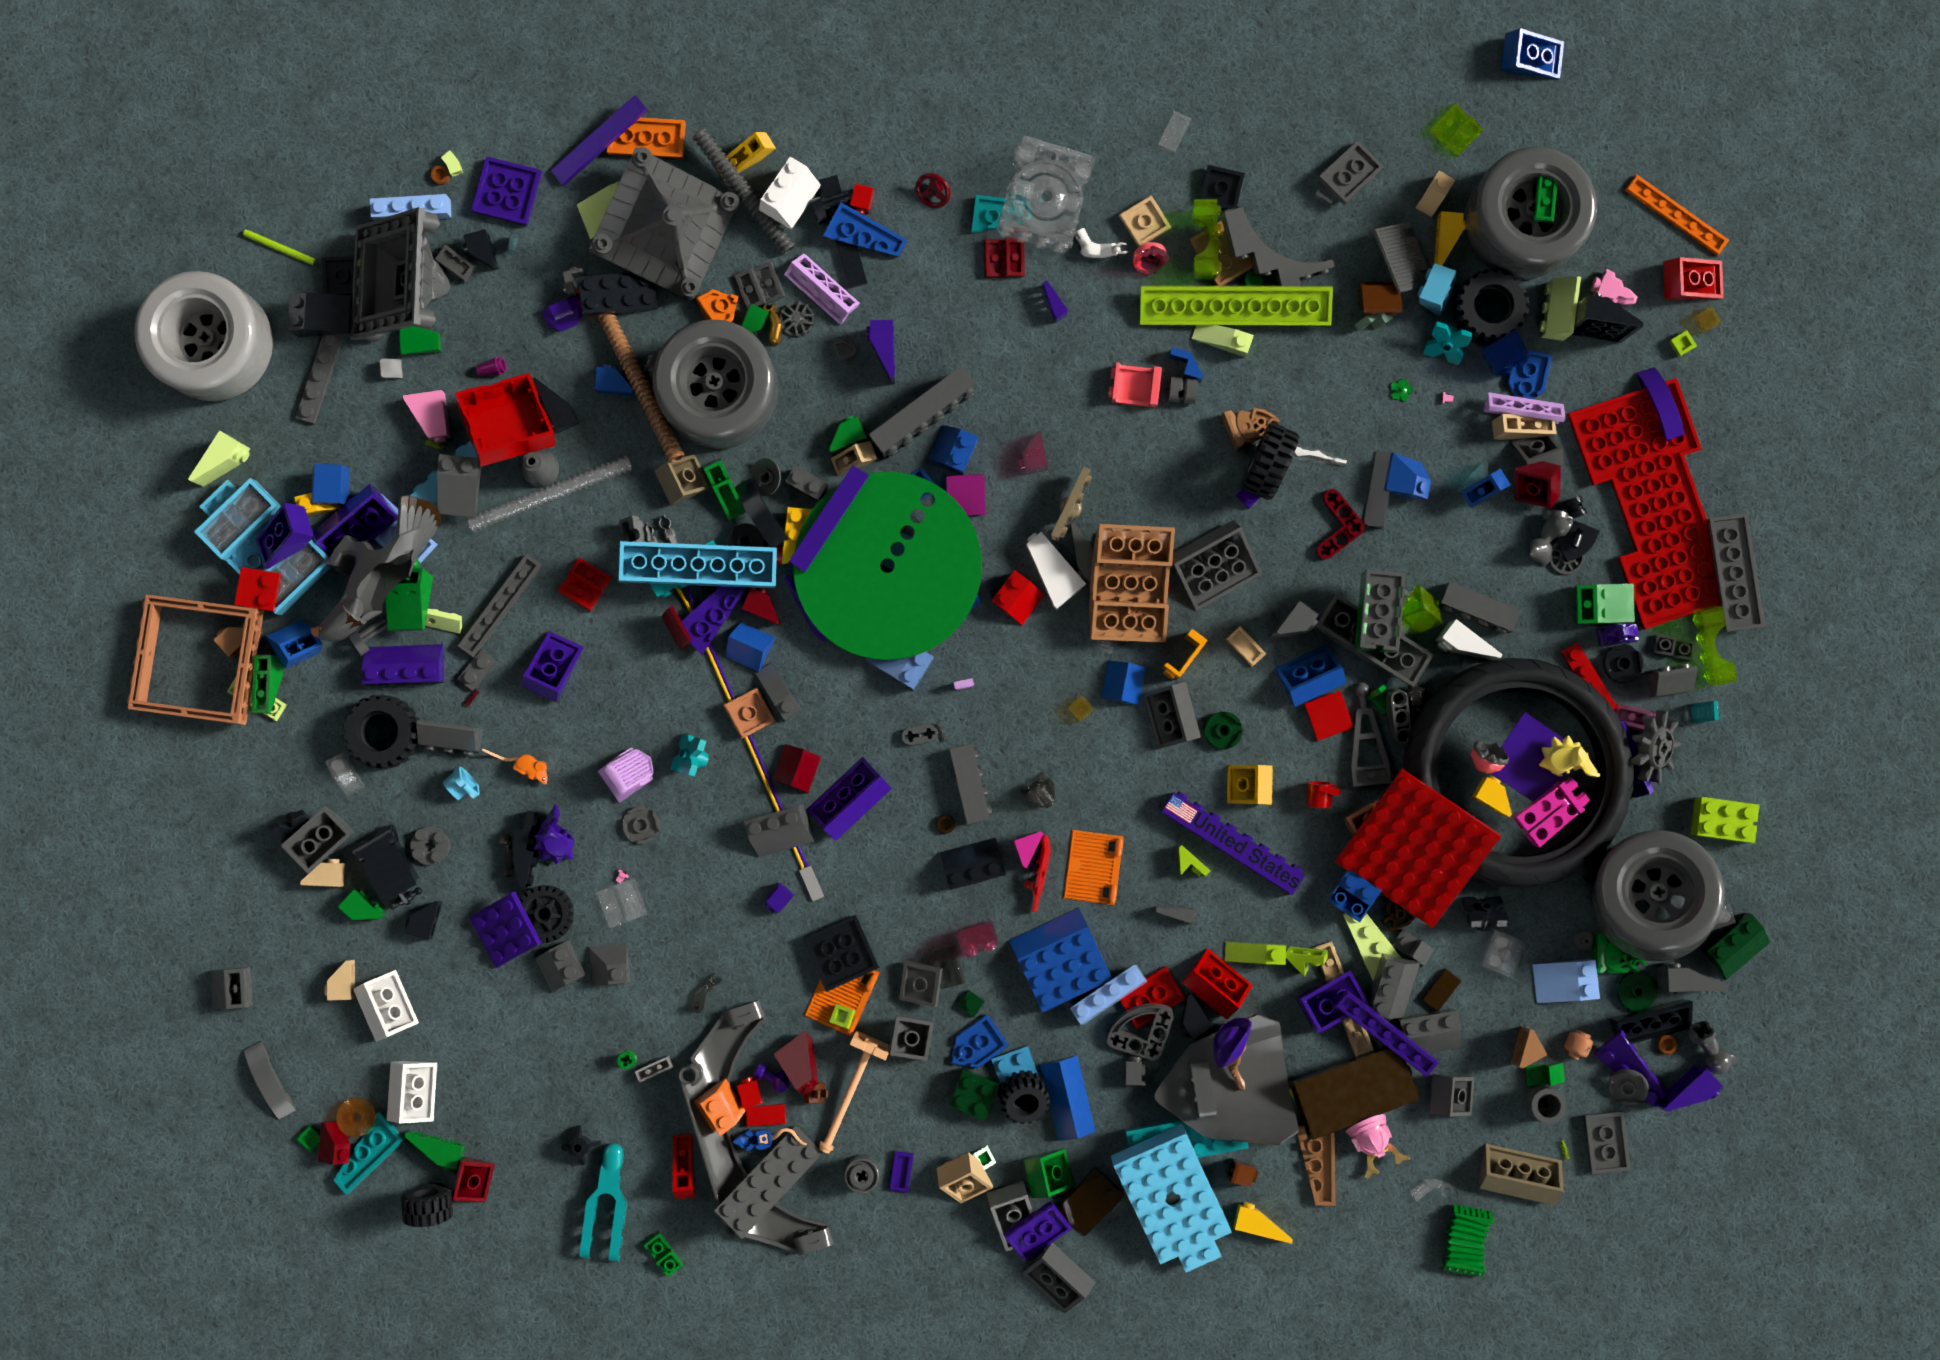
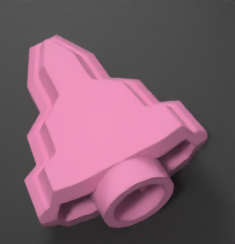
(1613, 289)

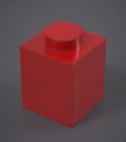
(862, 198)
(749, 1092)

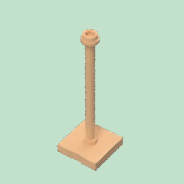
(869, 1046)

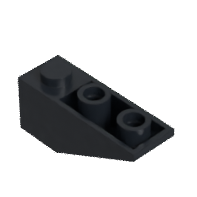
(559, 411)

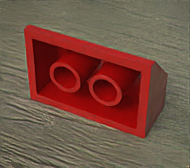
(1217, 984)

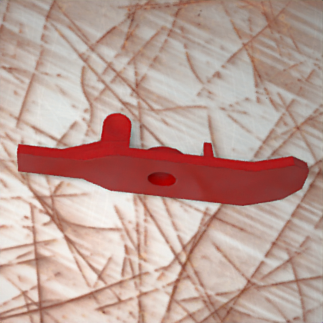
(1040, 872)

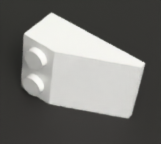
(1461, 640)

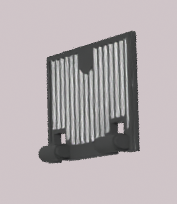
(1402, 256)

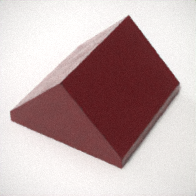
(796, 768)
(472, 1180)

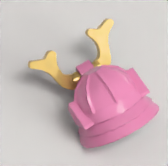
(1372, 1138)

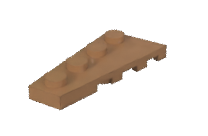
(1320, 1166)

